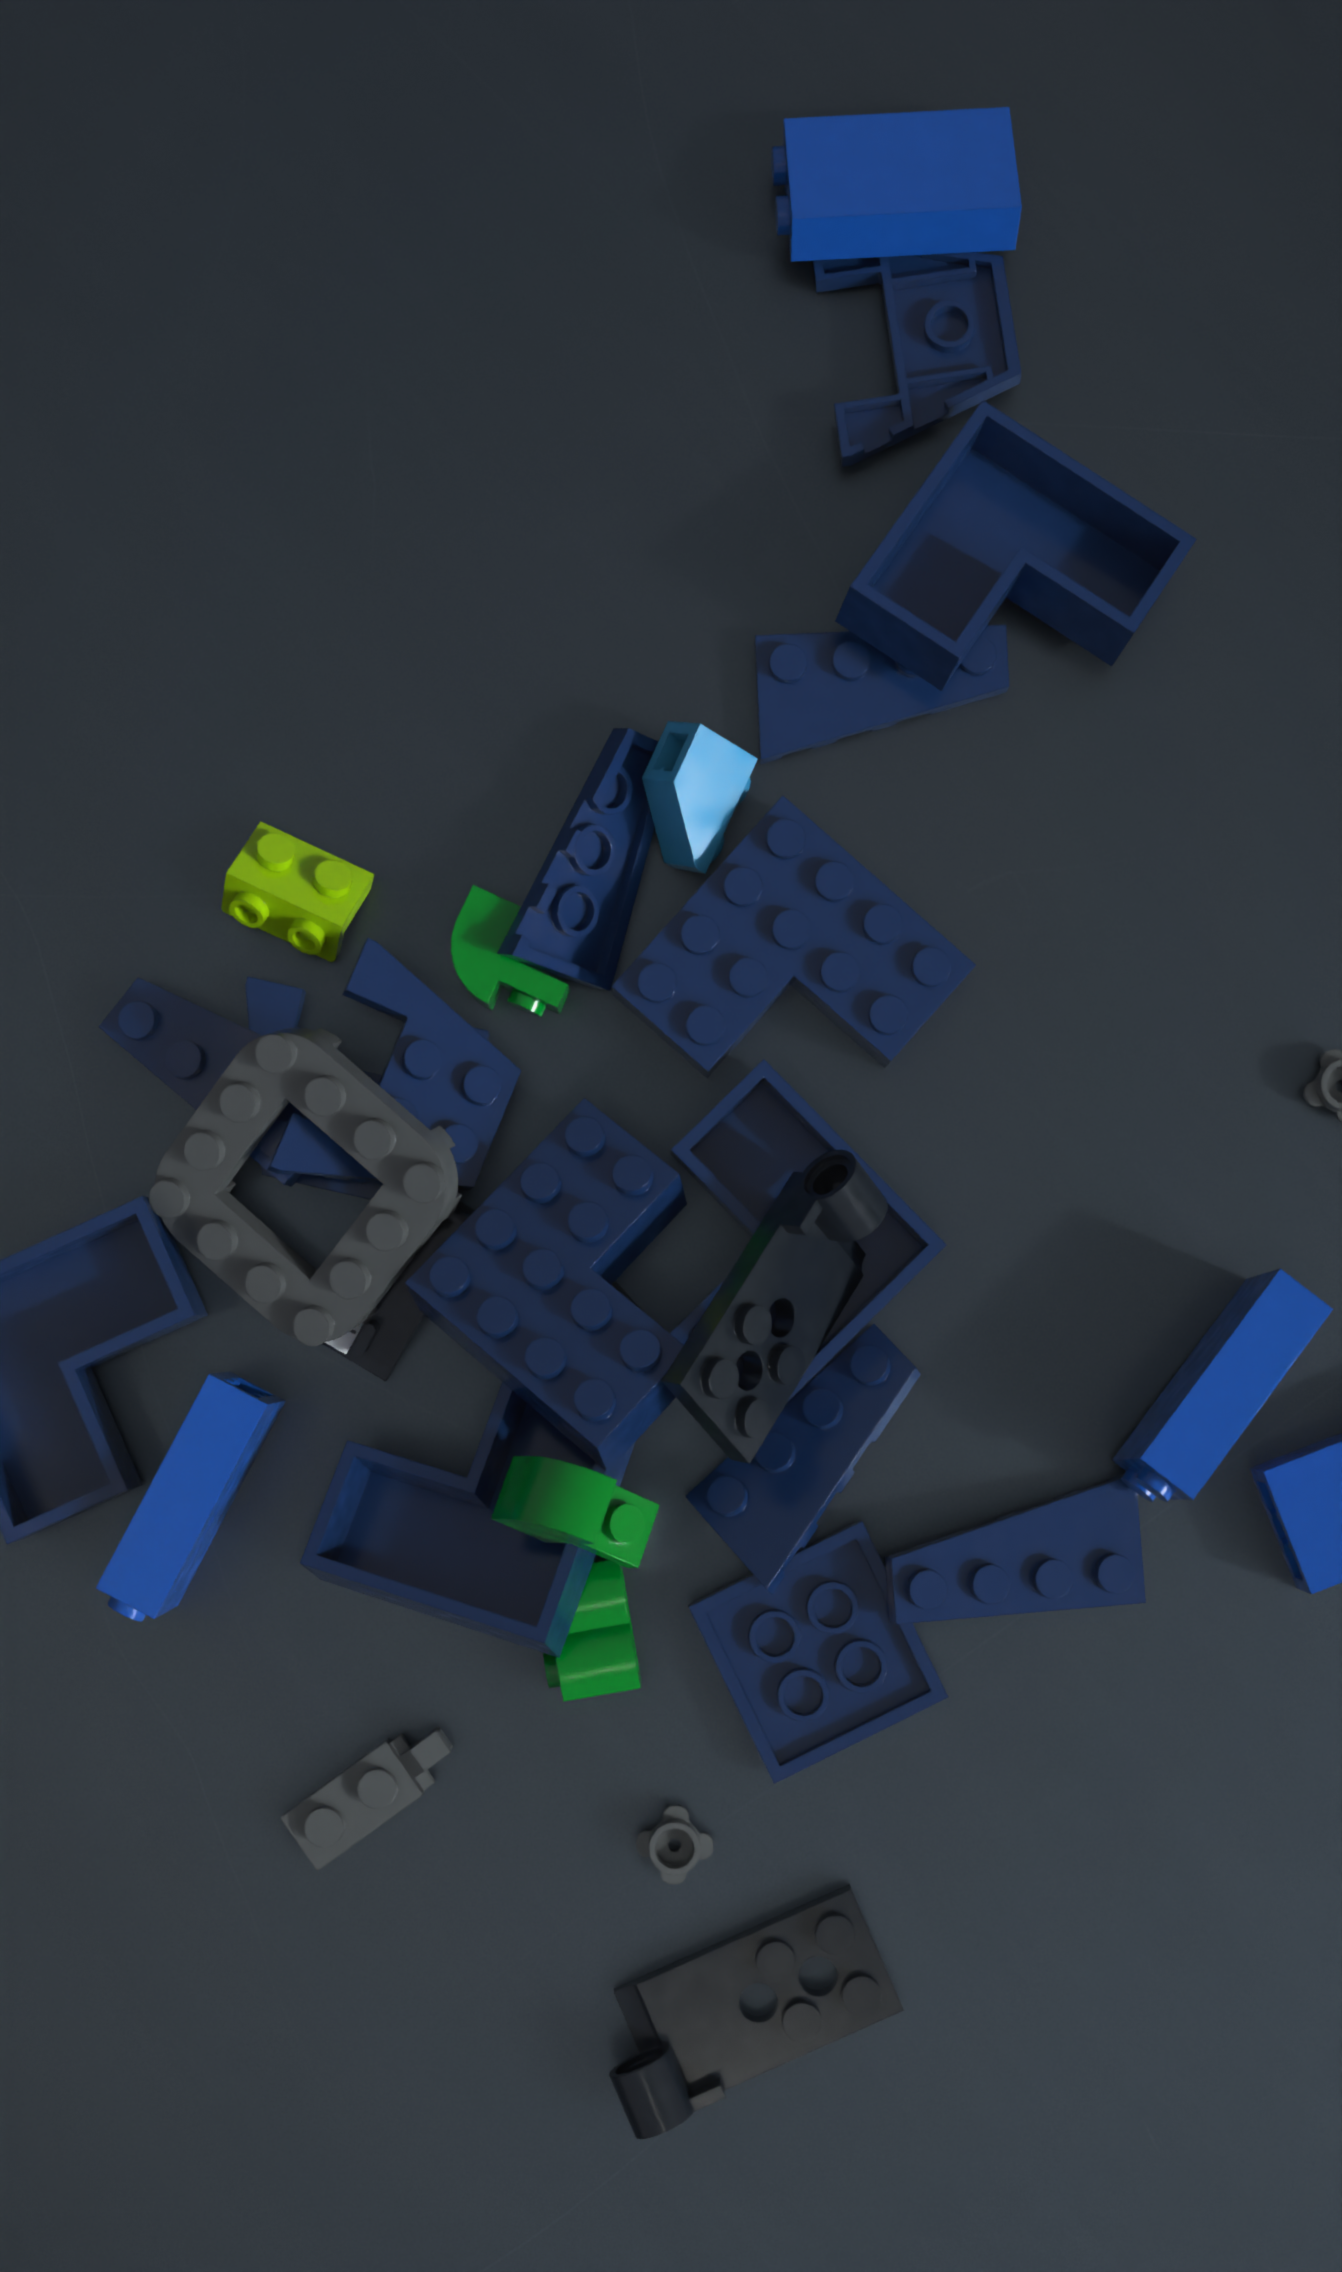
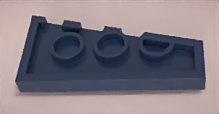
(840, 685)
(590, 879)
(187, 1050)
(806, 1458)
(1040, 1559)

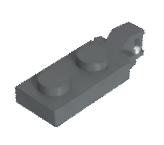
(364, 1796)

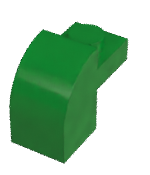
(485, 973)
(575, 1507)

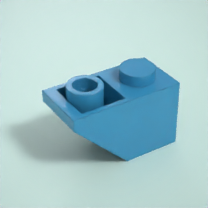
(693, 791)

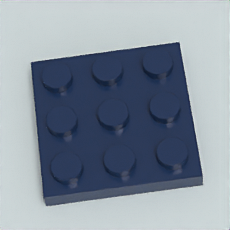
(818, 1655)

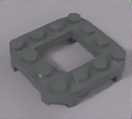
(365, 1121)

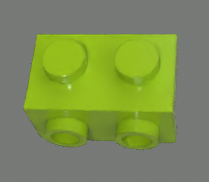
(294, 891)

